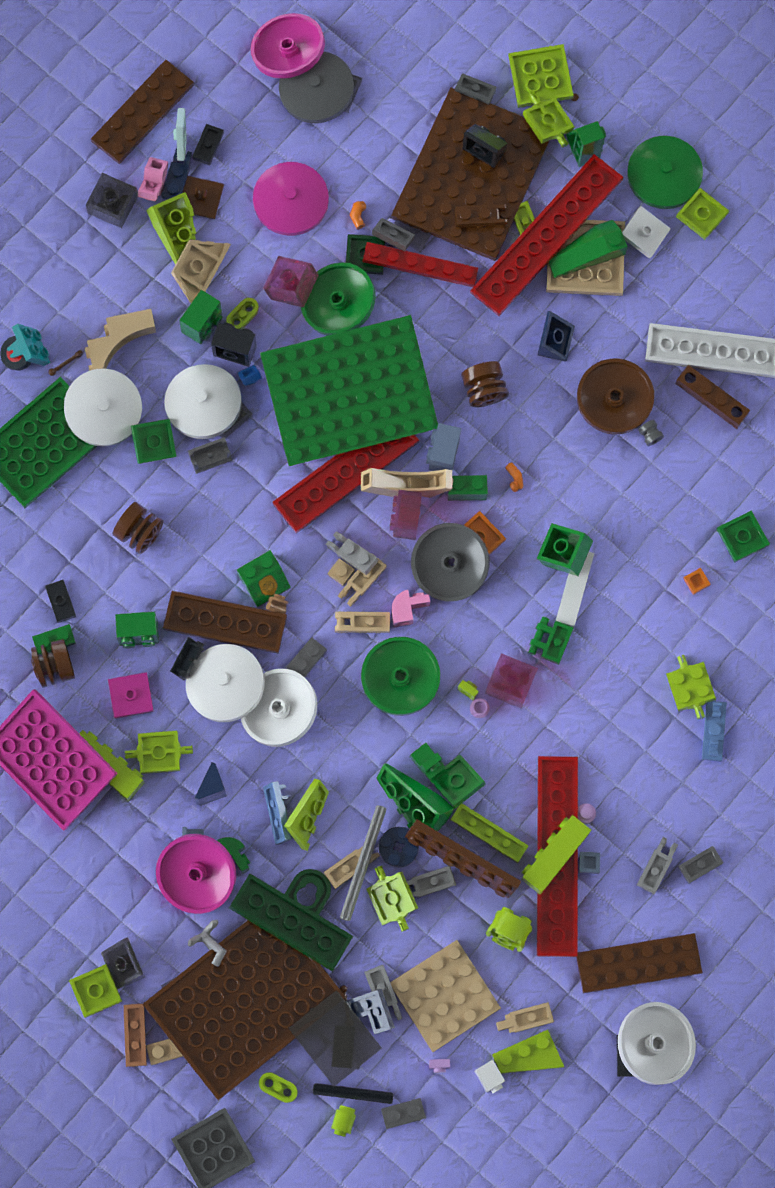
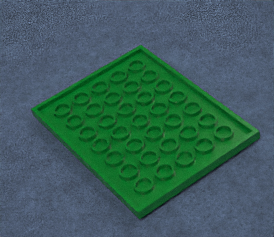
(349, 390)

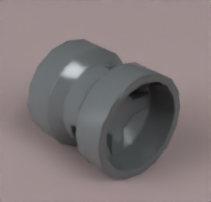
(650, 432)

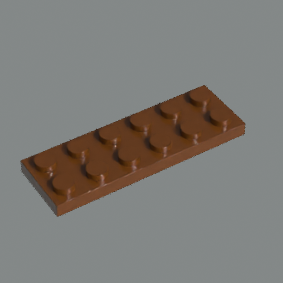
(142, 111)
(225, 622)
(463, 859)
(639, 963)

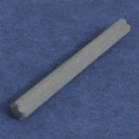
(363, 863)

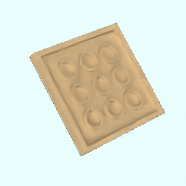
(598, 279)
(444, 996)

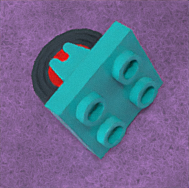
(24, 349)

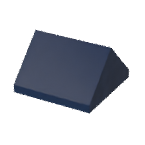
(556, 337)
(211, 787)

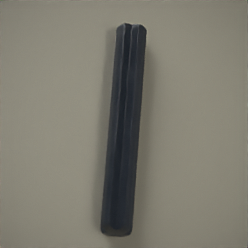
(353, 1093)

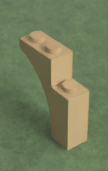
(118, 332)
(390, 482)

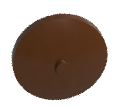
(615, 396)

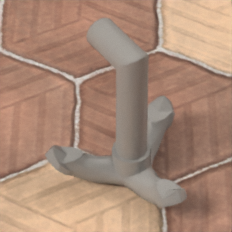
(209, 942)

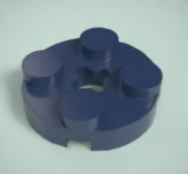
(397, 858)

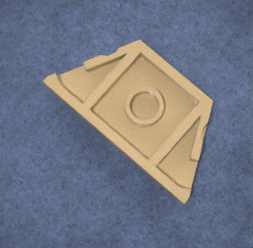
(198, 266)

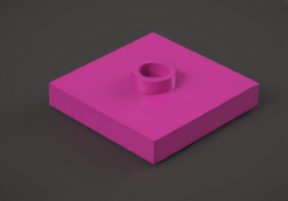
(130, 695)

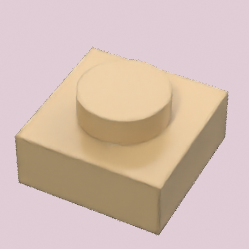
(341, 572)

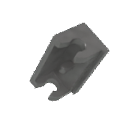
(210, 455)

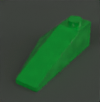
(593, 247)
(414, 799)

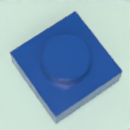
(249, 375)

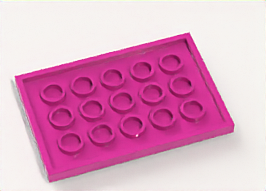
(51, 760)

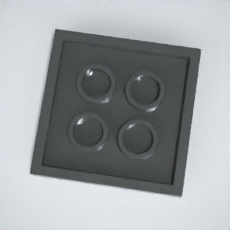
(213, 1150)

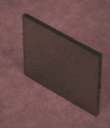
(335, 1038)

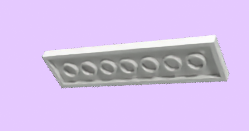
(711, 350)

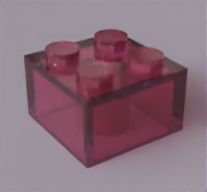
(291, 281)
(406, 517)
(511, 680)

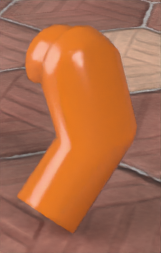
(517, 477)

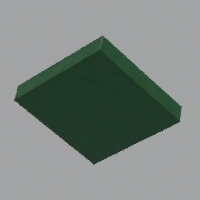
(355, 252)

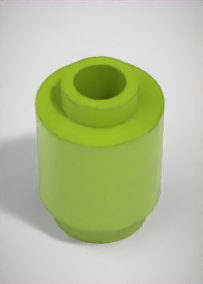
(343, 1120)

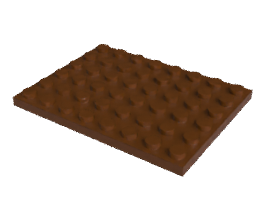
(453, 177)
(239, 1012)

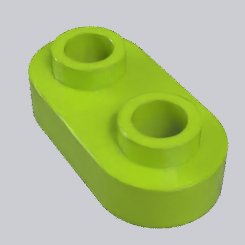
(239, 313)
(278, 1087)

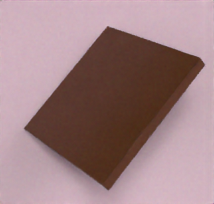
(203, 196)

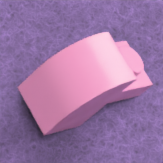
(154, 179)
(403, 606)

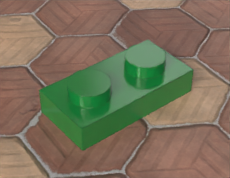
(64, 632)

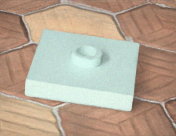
(180, 134)

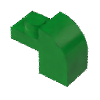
(427, 761)
(234, 847)

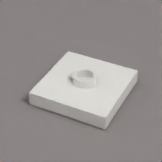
(645, 232)

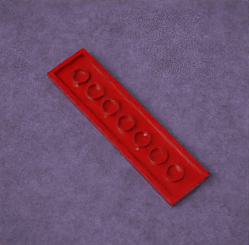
(336, 481)

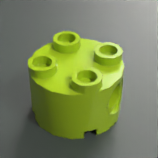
(509, 929)

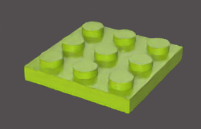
(540, 72)

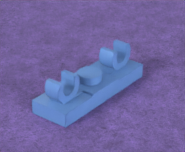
(714, 731)
(277, 811)

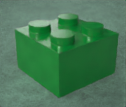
(201, 317)
(565, 549)
(137, 629)

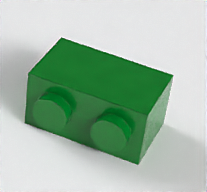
(468, 488)

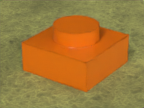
(696, 581)

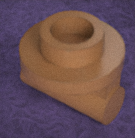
(277, 604)

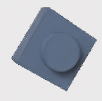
(589, 862)

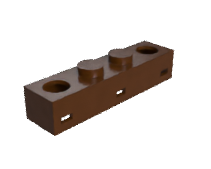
(712, 397)

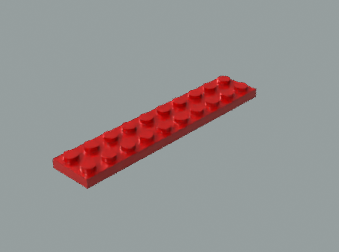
(546, 235)
(559, 901)

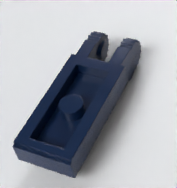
(176, 176)

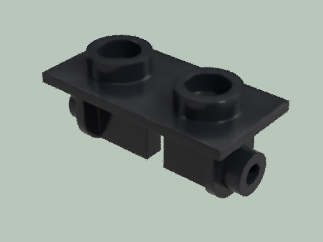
(184, 661)

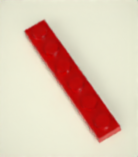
(420, 264)

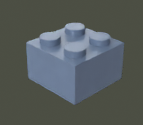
(445, 445)

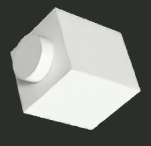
(490, 1077)

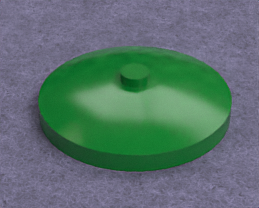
(664, 172)
(339, 299)
(400, 676)

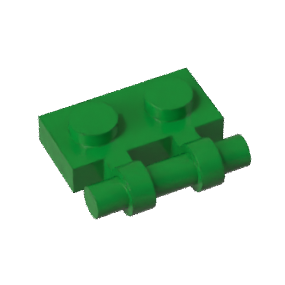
(556, 643)

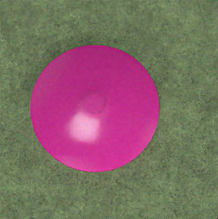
(287, 45)
(290, 198)
(196, 873)

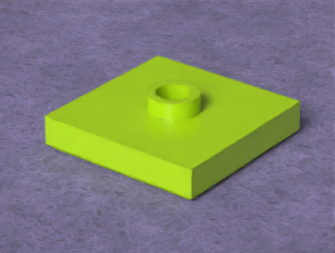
(702, 213)
(95, 991)

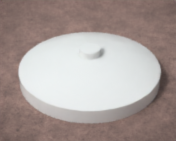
(203, 401)
(102, 407)
(225, 683)
(284, 709)
(656, 1043)

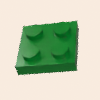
(153, 441)
(743, 536)
(457, 781)

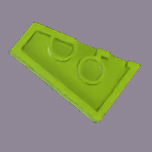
(303, 817)
(530, 1054)

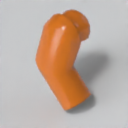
(355, 214)

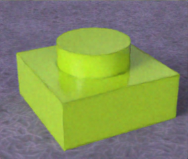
(468, 689)

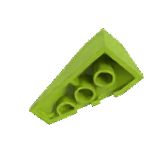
(173, 223)

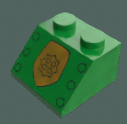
(263, 578)

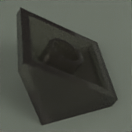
(123, 963)

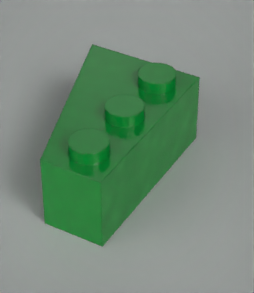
(586, 142)

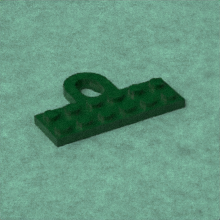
(292, 922)

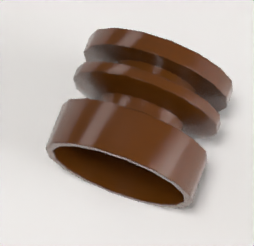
(484, 384)
(135, 526)
(52, 663)

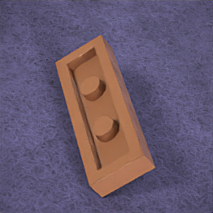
(135, 1035)

